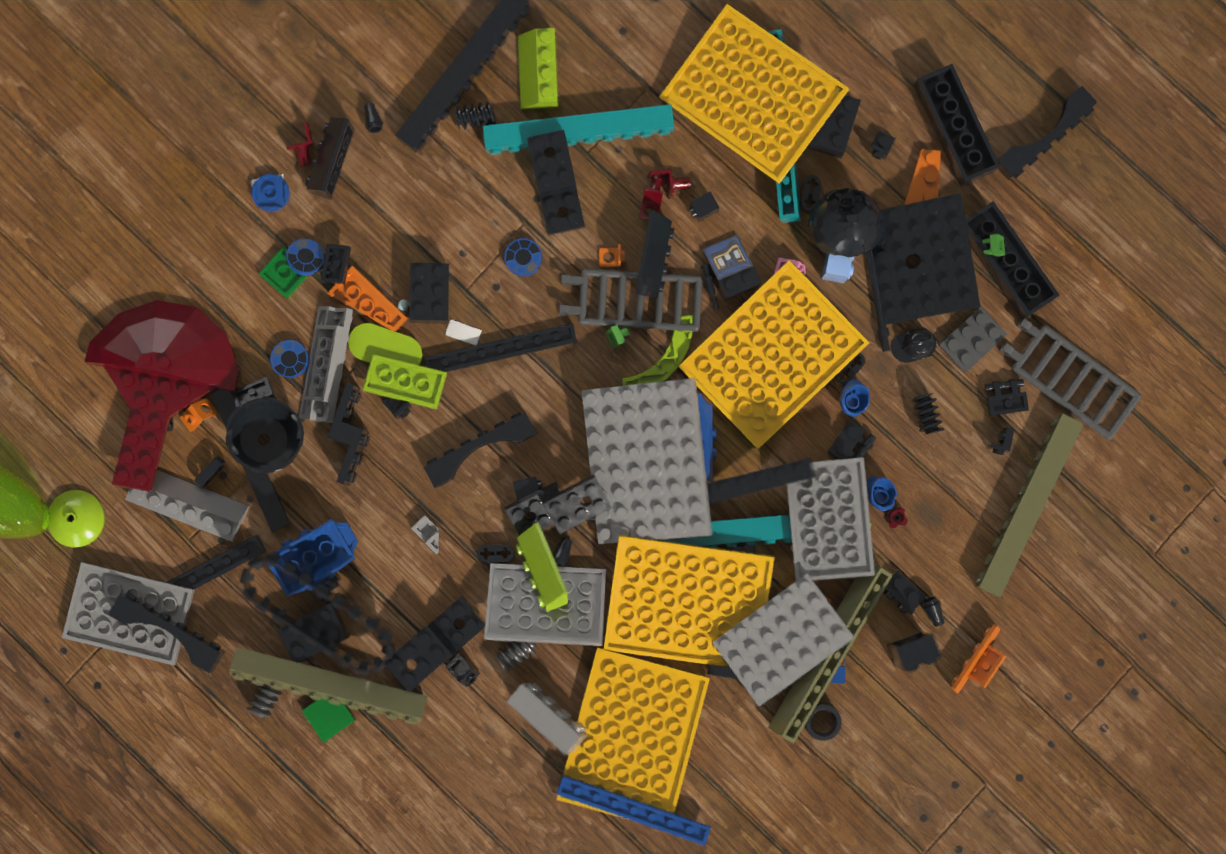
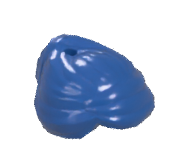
(854, 398)
(881, 493)

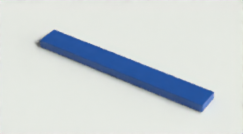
(633, 810)

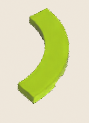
(670, 360)

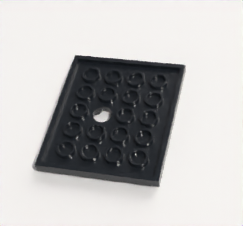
(946, 272)

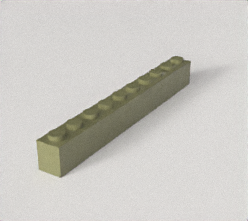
(1029, 505)
(327, 685)
(810, 687)

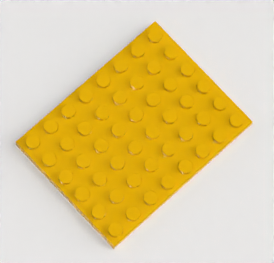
(754, 93)
(773, 354)
(681, 598)
(637, 729)

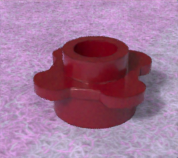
(902, 520)

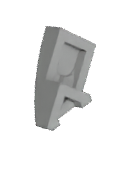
(427, 532)

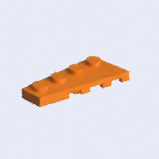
(925, 178)
(368, 300)

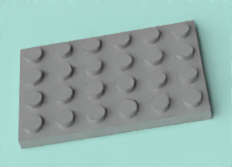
(831, 522)
(95, 596)
(517, 616)
(783, 639)

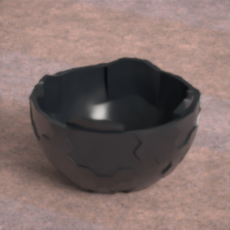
(846, 222)
(268, 418)

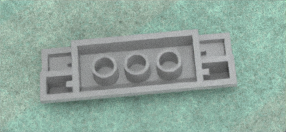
(326, 364)
(192, 505)

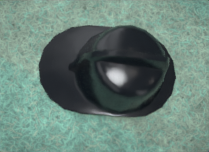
(913, 345)

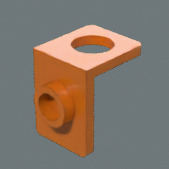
(619, 255)
(194, 415)

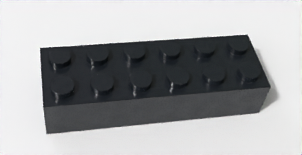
(956, 125)
(1015, 272)

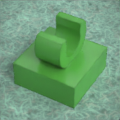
(997, 245)
(617, 336)

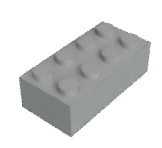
(547, 717)

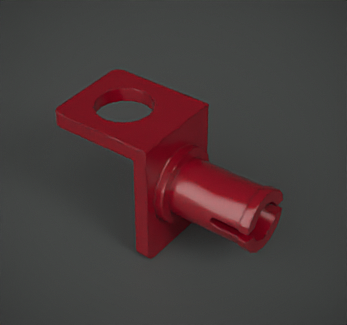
(301, 148)
(671, 183)
(652, 197)

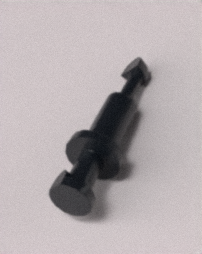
(709, 284)

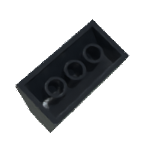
(330, 157)
(653, 255)

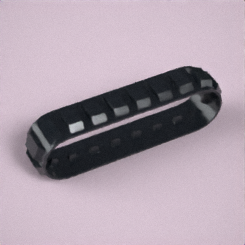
(297, 626)

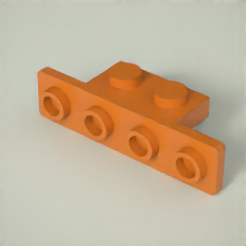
(982, 664)

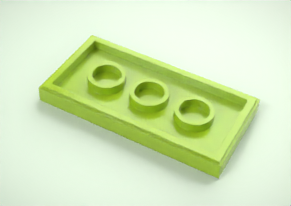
(404, 381)

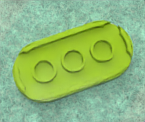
(373, 339)

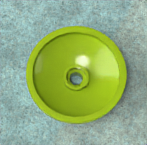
(87, 522)

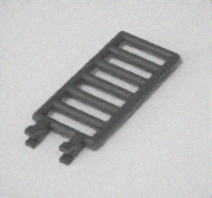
(638, 322)
(1020, 359)

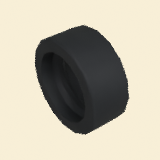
(835, 729)

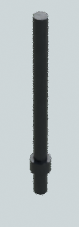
(883, 332)

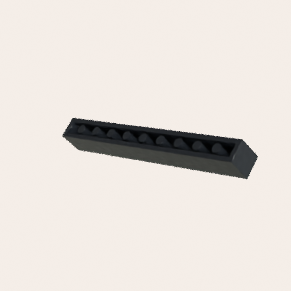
(461, 73)

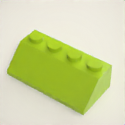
(538, 69)
(542, 568)

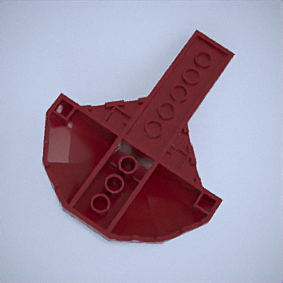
(160, 362)

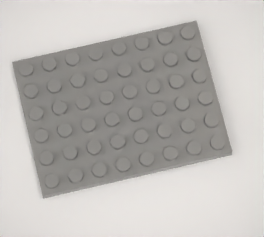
(648, 460)

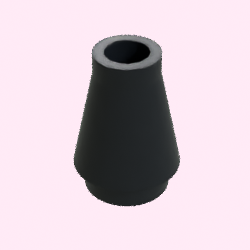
(372, 118)
(562, 552)
(933, 610)

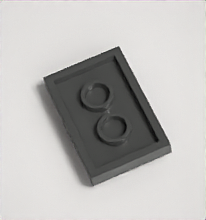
(972, 340)

